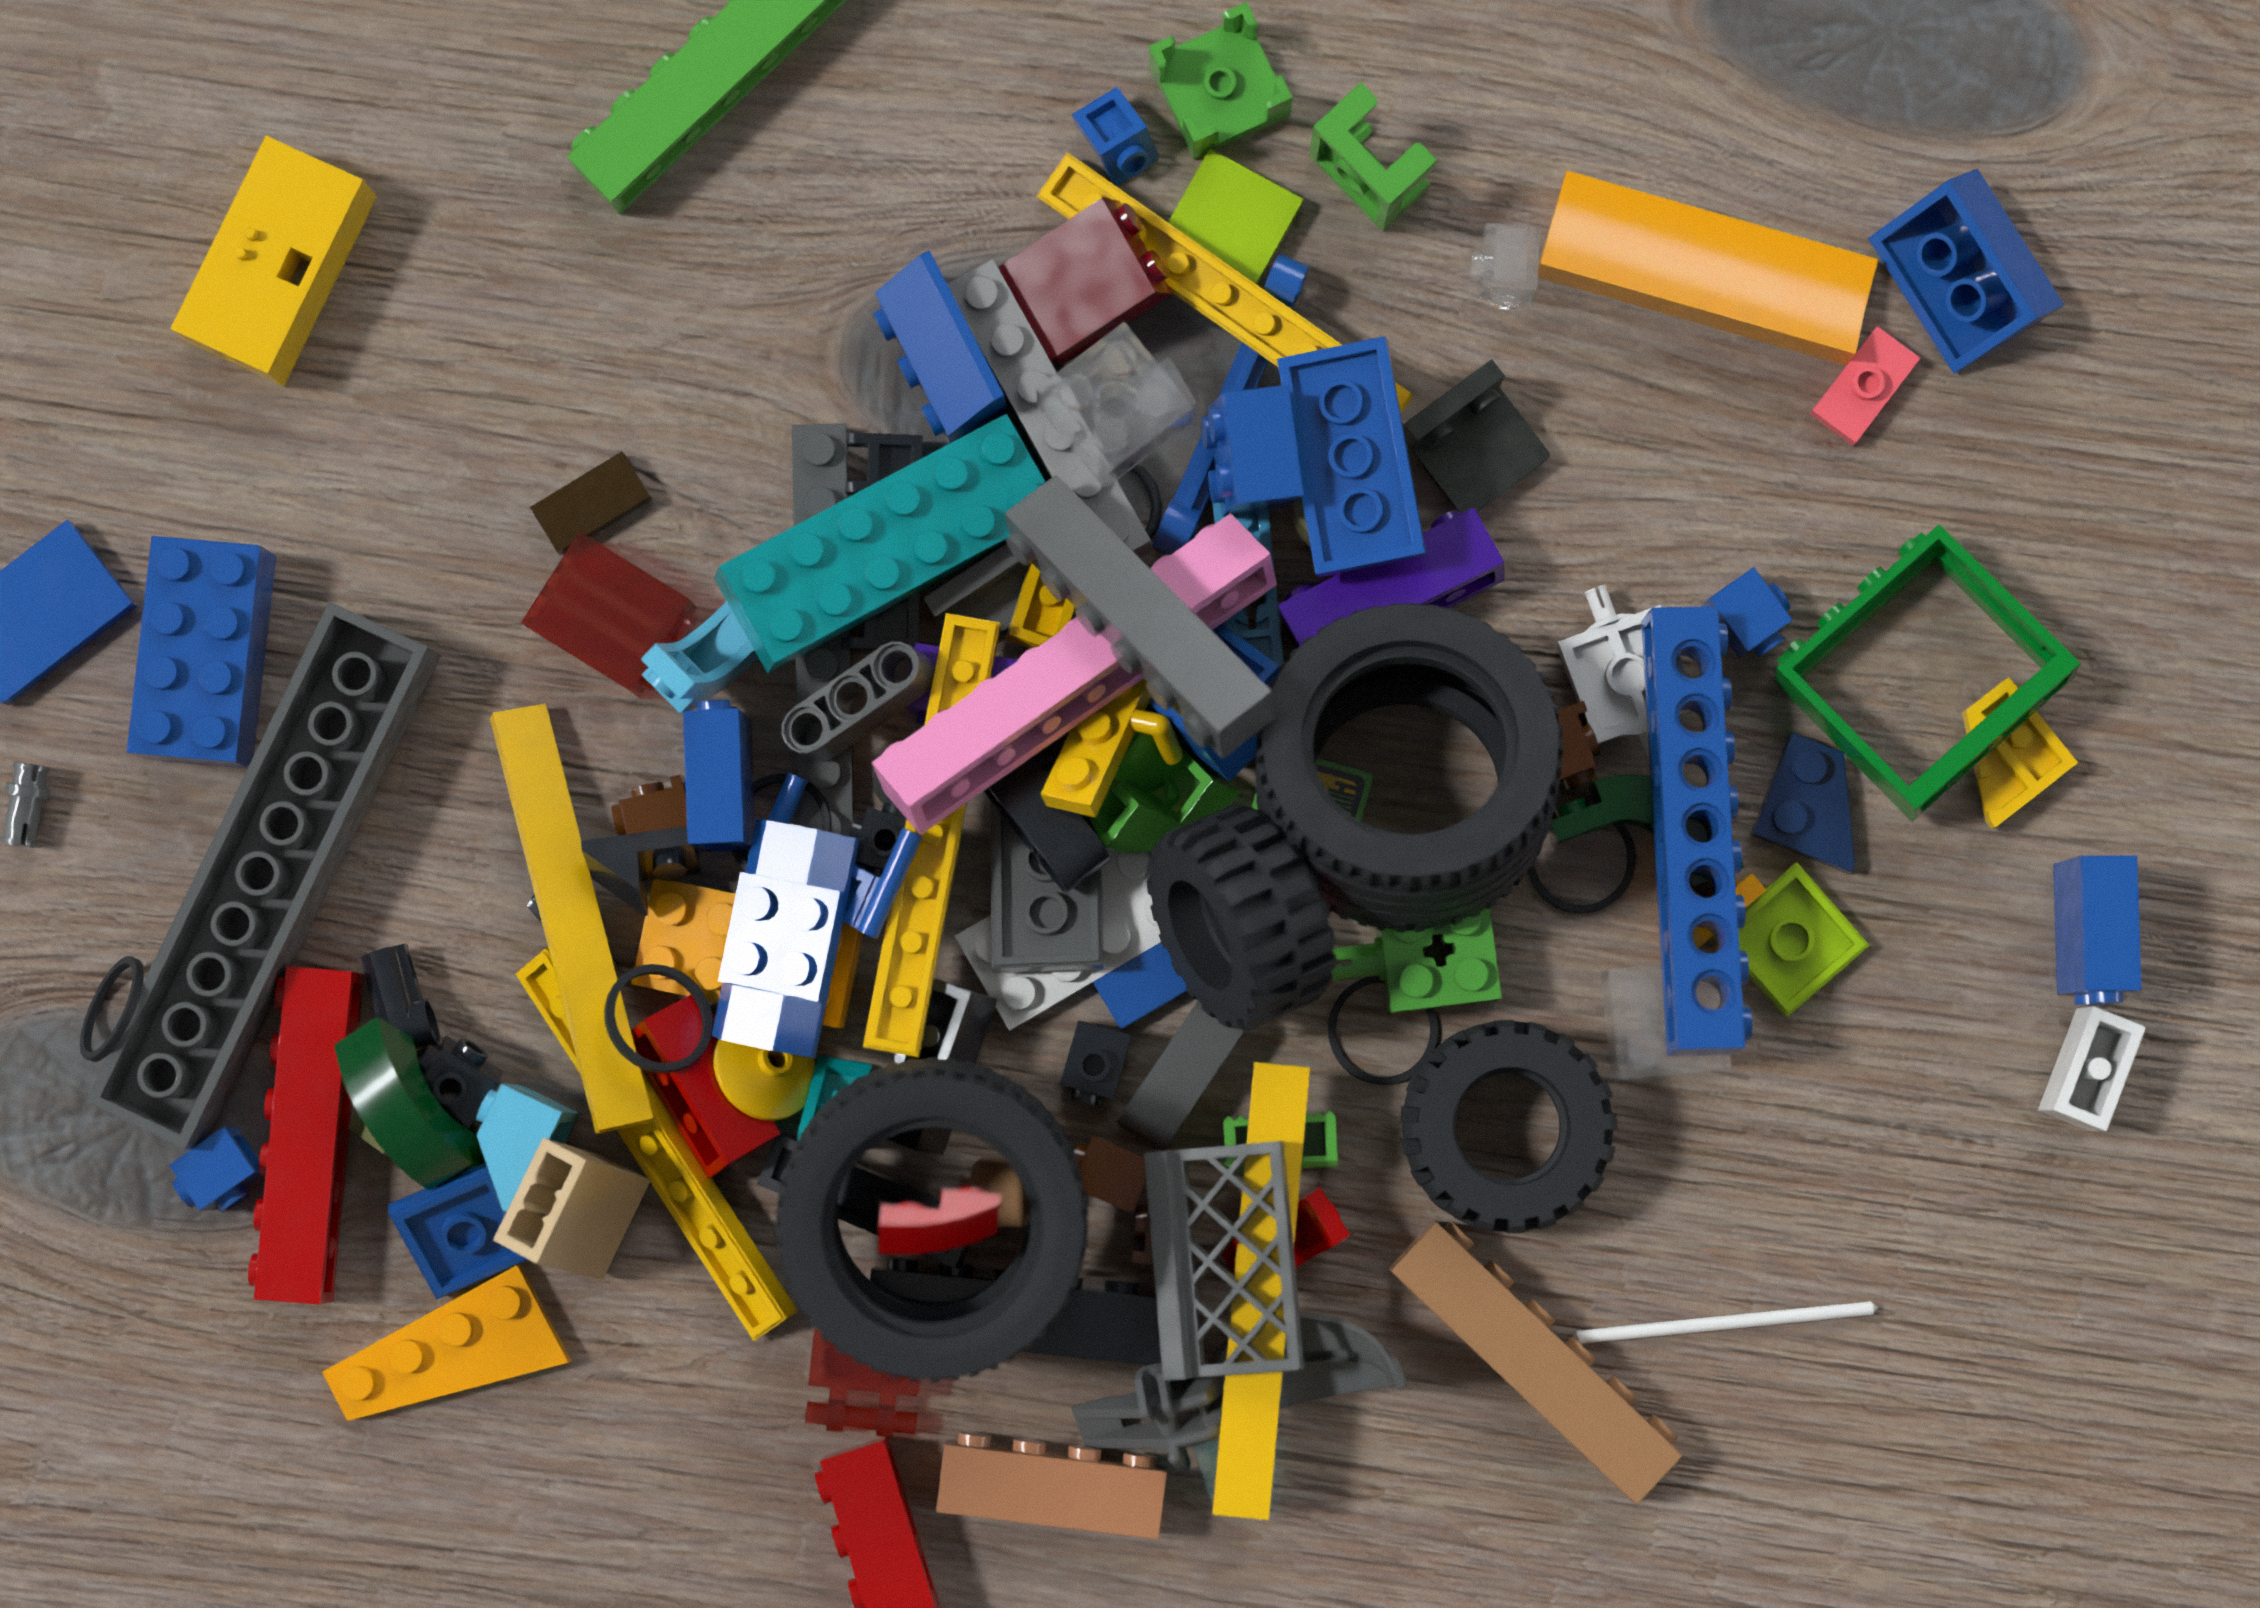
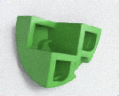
(1157, 797)

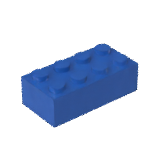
(201, 652)

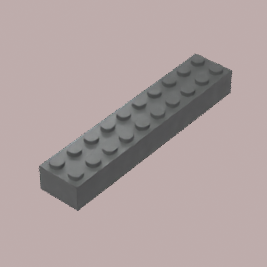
(264, 877)

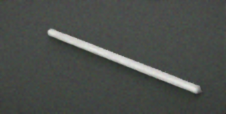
(1725, 1322)

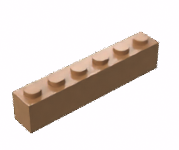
(1535, 1362)

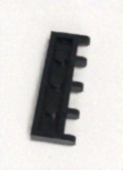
(884, 457)

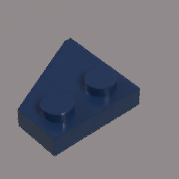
(1809, 805)

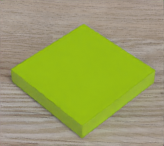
(1236, 214)
(1796, 940)

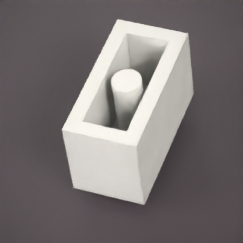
(2091, 1068)

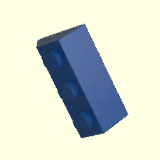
(1965, 270)
(938, 350)

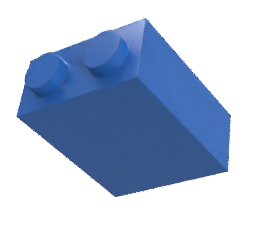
(718, 777)
(2097, 928)

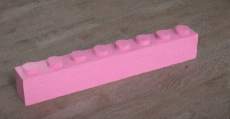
(1058, 685)

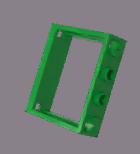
(1876, 591)

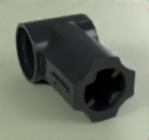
(398, 996)

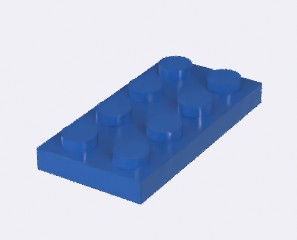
(1352, 457)

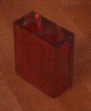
(608, 613)

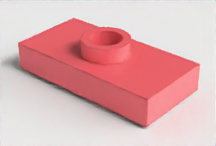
(1864, 386)

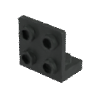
(1474, 441)

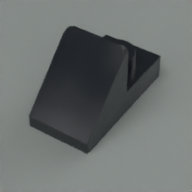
(629, 860)

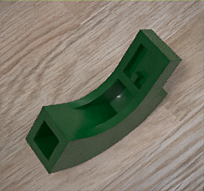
(1618, 801)
(398, 1107)

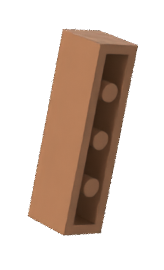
(1050, 1487)

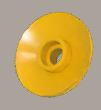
(757, 1085)

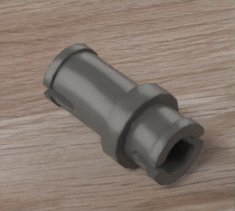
(25, 804)

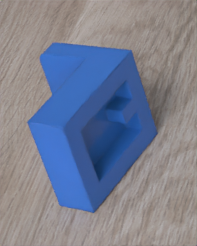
(1117, 136)

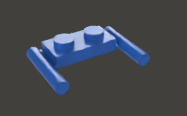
(869, 894)

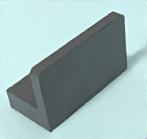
(982, 591)

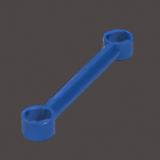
(1245, 373)

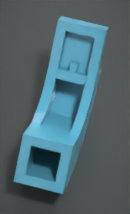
(700, 662)

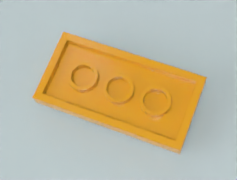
(690, 932)

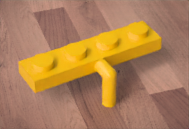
(1097, 748)

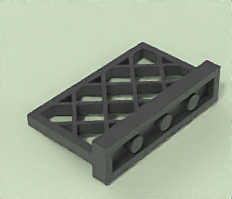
(1176, 1264)

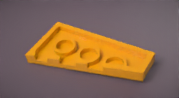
(462, 1345)

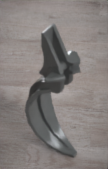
(1336, 1362)

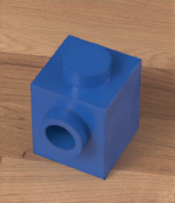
(1752, 613)
(217, 1171)

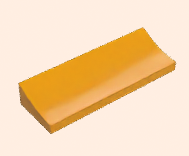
(1707, 268)

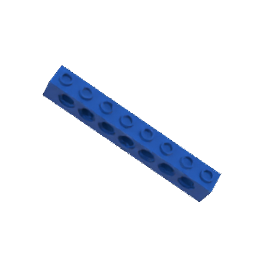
(1689, 1025)

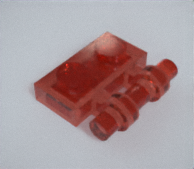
(840, 1374)

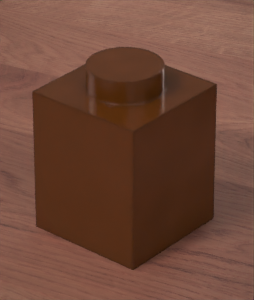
(1111, 1173)

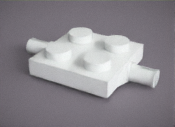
(1608, 671)

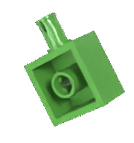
(1415, 981)

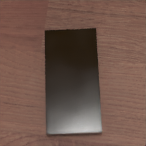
(591, 502)

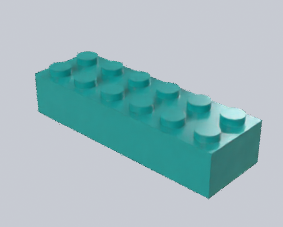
(879, 544)

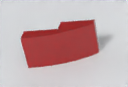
(962, 1219)

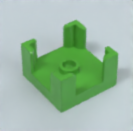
(1220, 83)
(1357, 171)

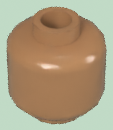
(999, 1177)

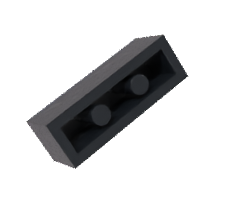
(952, 1030)

